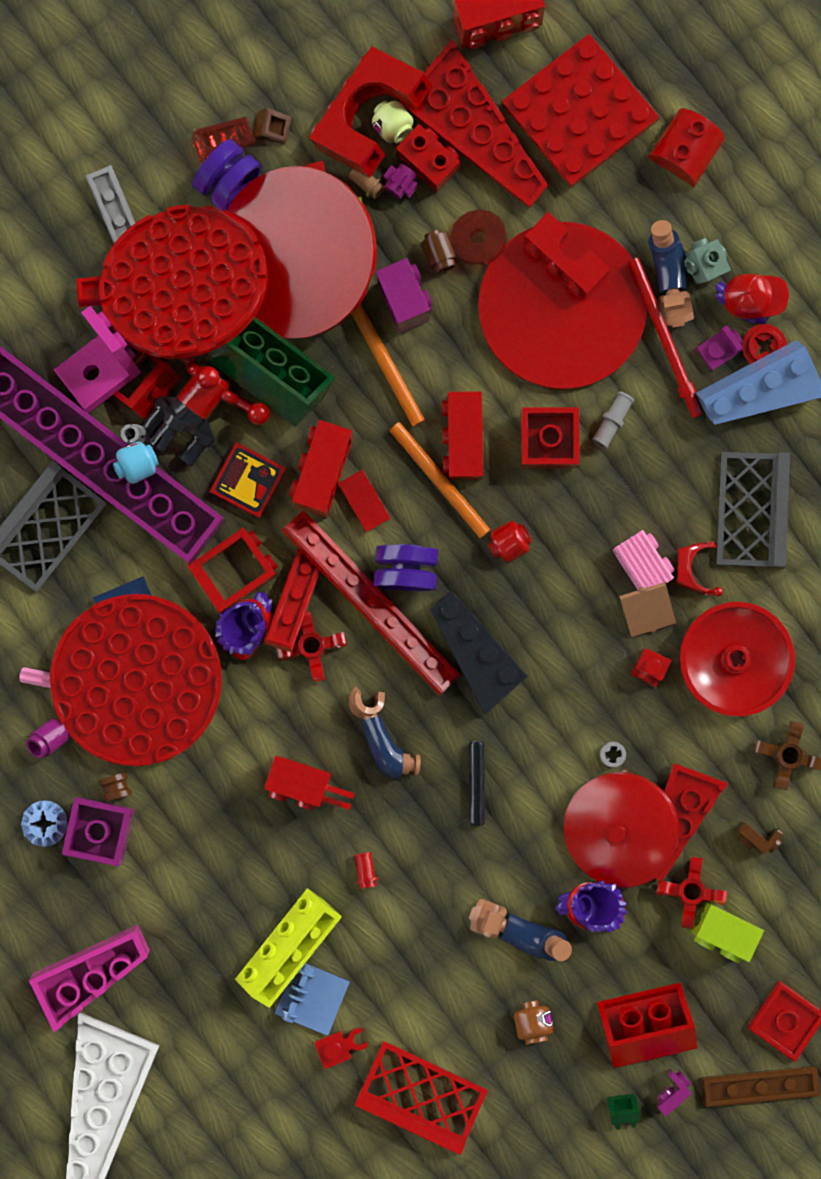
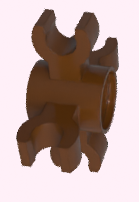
(792, 741)

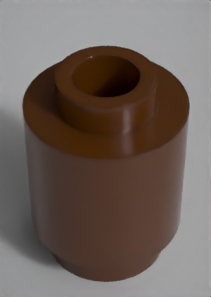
(438, 251)

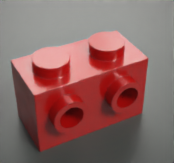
(428, 157)

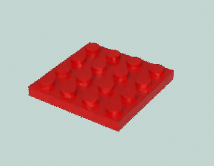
(580, 110)

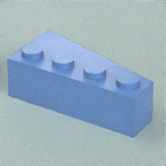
(765, 385)

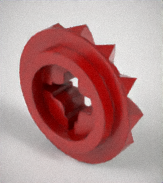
(762, 333)

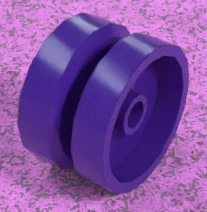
(225, 174)
(406, 566)

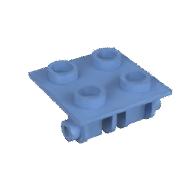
(312, 999)

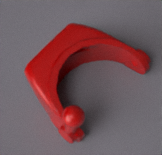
(684, 570)

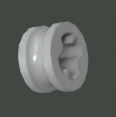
(619, 760)

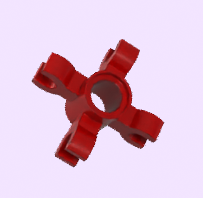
(326, 643)
(677, 890)

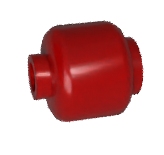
(510, 541)

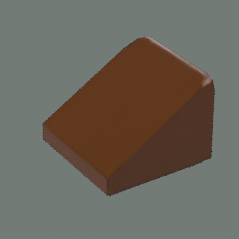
(272, 126)

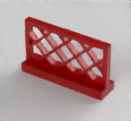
(411, 1121)

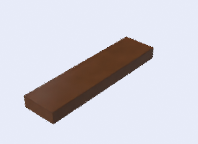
(760, 1086)

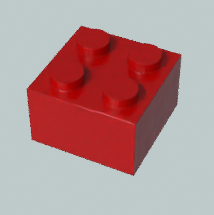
(549, 437)

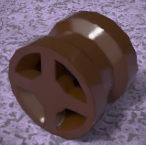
(115, 787)

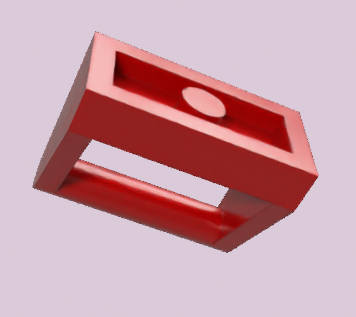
(156, 384)

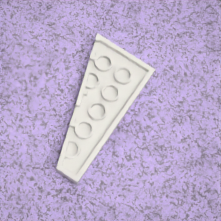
(105, 1090)

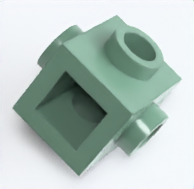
(706, 260)

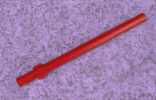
(686, 389)

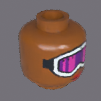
(533, 1022)

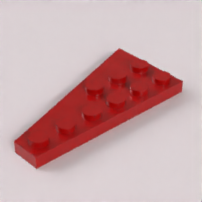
(473, 126)

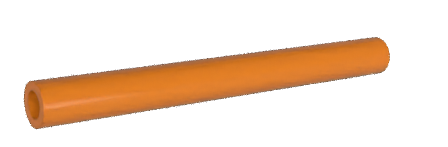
(387, 366)
(439, 480)

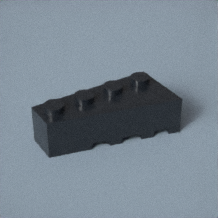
(479, 656)

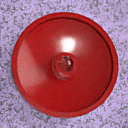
(737, 659)
(621, 829)

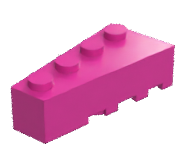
(80, 978)

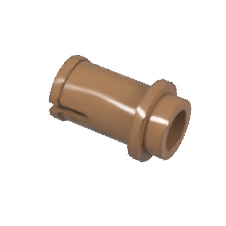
(372, 186)

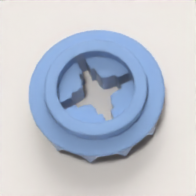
(53, 833)

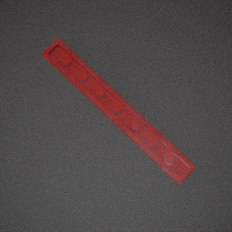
(371, 602)

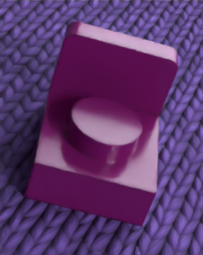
(720, 348)
(673, 1097)

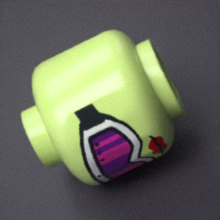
(392, 121)

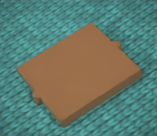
(647, 609)

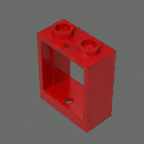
(209, 587)

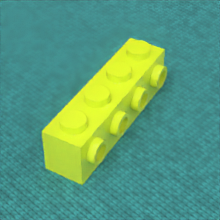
(288, 948)

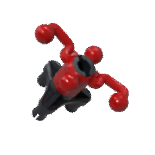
(192, 408)

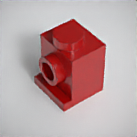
(650, 667)

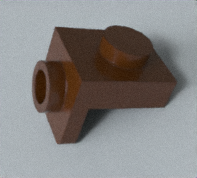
(750, 838)

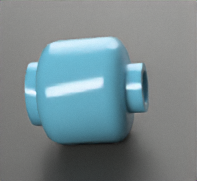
(135, 462)

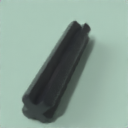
(476, 783)

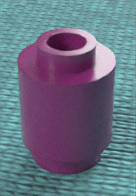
(47, 738)

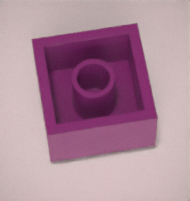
(403, 296)
(98, 831)

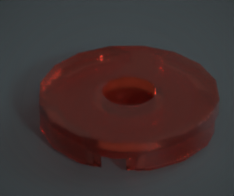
(475, 222)

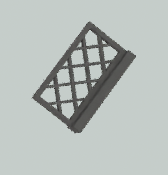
(29, 505)
(779, 509)

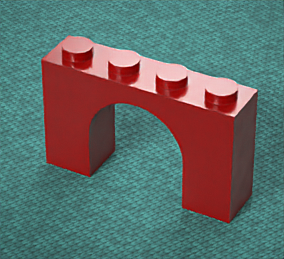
(374, 76)

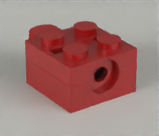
(303, 783)

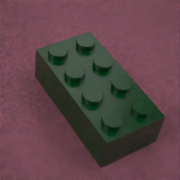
(273, 371)

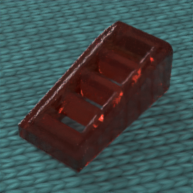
(209, 132)

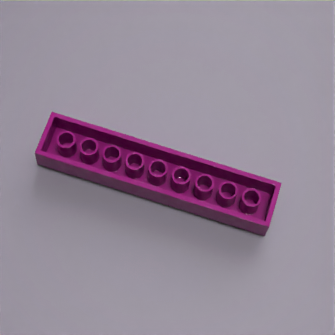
(89, 452)

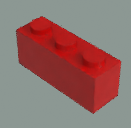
(463, 435)

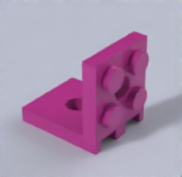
(105, 352)

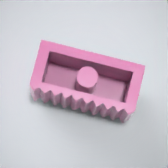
(642, 561)

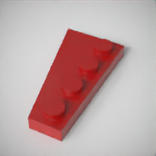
(692, 797)

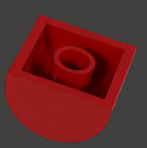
(687, 146)

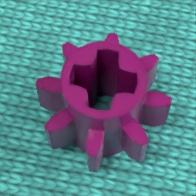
(400, 181)

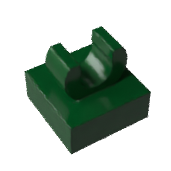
(623, 1110)

